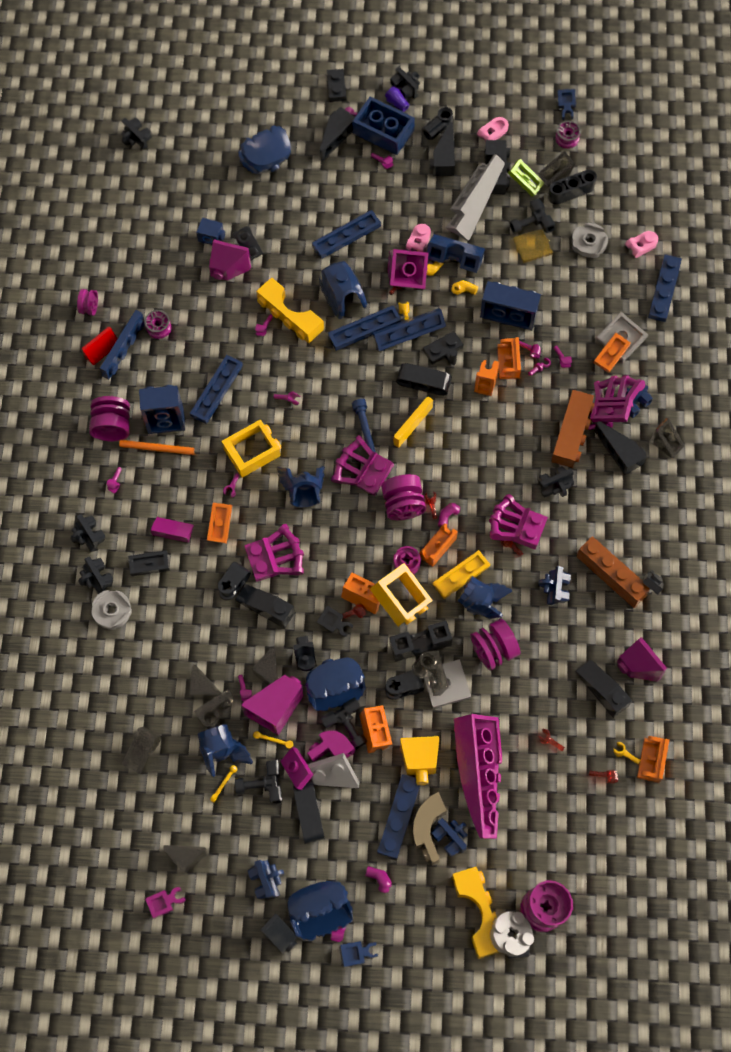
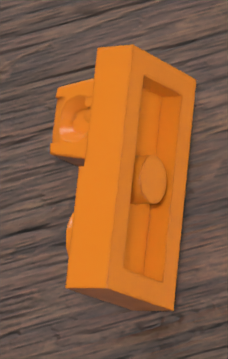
(612, 352)
(219, 522)

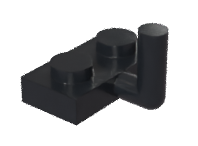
(443, 348)

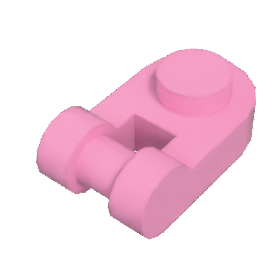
(497, 126)
(421, 234)
(647, 241)

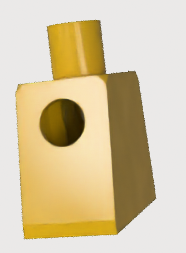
(420, 756)

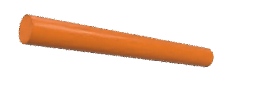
(156, 447)

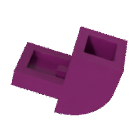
(332, 742)

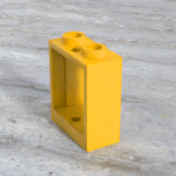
(258, 461)
(391, 604)

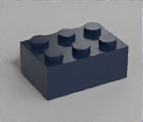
(383, 125)
(510, 305)
(162, 409)

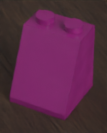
(274, 703)

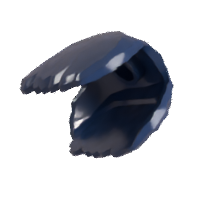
(265, 150)
(337, 282)
(334, 683)
(319, 909)

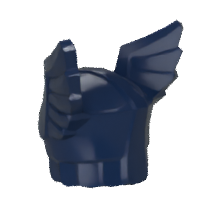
(302, 488)
(479, 597)
(218, 744)

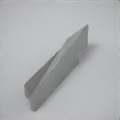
(474, 198)

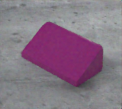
(172, 529)

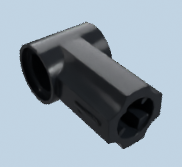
(438, 124)

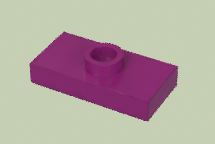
(296, 768)

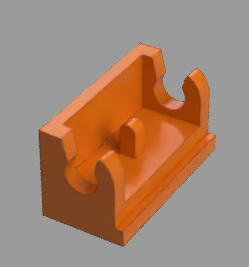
(509, 358)
(486, 379)
(438, 545)
(358, 592)
(375, 728)
(653, 759)

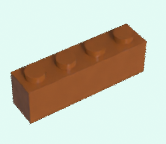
(572, 429)
(613, 572)

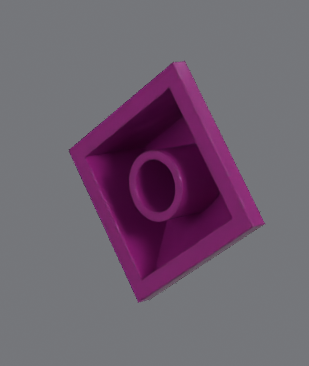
(228, 260)
(407, 268)
(641, 662)

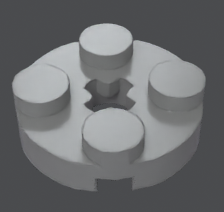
(585, 248)
(111, 620)
(522, 929)

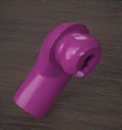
(447, 511)
(381, 877)

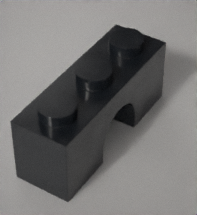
(500, 148)
(410, 645)

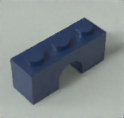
(444, 248)

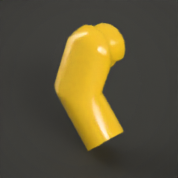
(433, 268)
(464, 286)

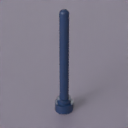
(360, 406)

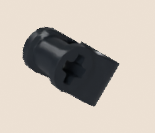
(235, 578)
(406, 683)

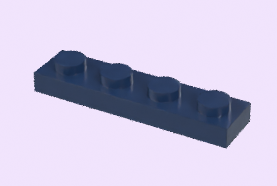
(346, 234)
(665, 288)
(363, 327)
(409, 329)
(122, 344)
(216, 389)
(399, 817)

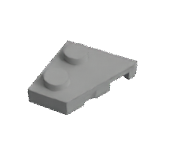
(334, 772)

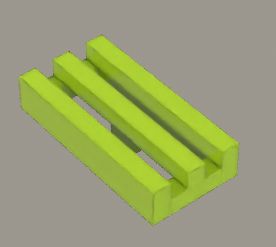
(524, 179)

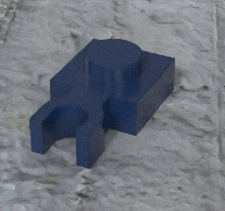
(566, 101)
(354, 953)

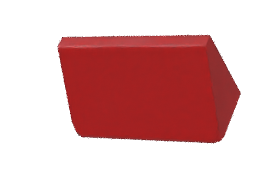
(99, 346)

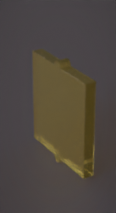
(532, 245)

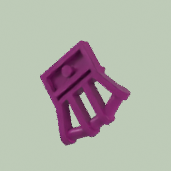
(615, 408)
(372, 473)
(526, 532)
(262, 558)

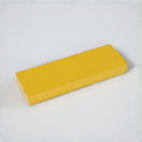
(413, 421)
(460, 574)

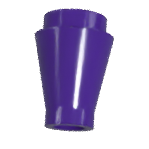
(396, 98)

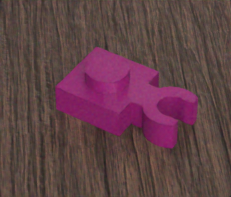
(162, 903)

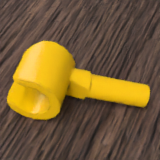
(404, 309)
(625, 753)

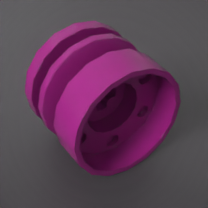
(109, 418)
(403, 497)
(493, 645)
(556, 902)

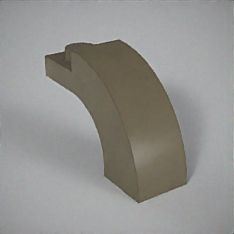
(427, 814)

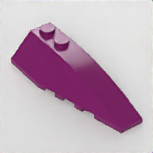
(478, 763)

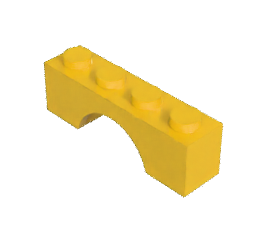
(305, 324)
(470, 886)

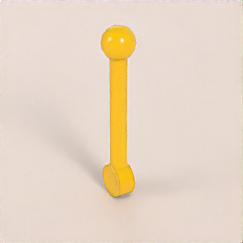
(289, 744)
(233, 769)

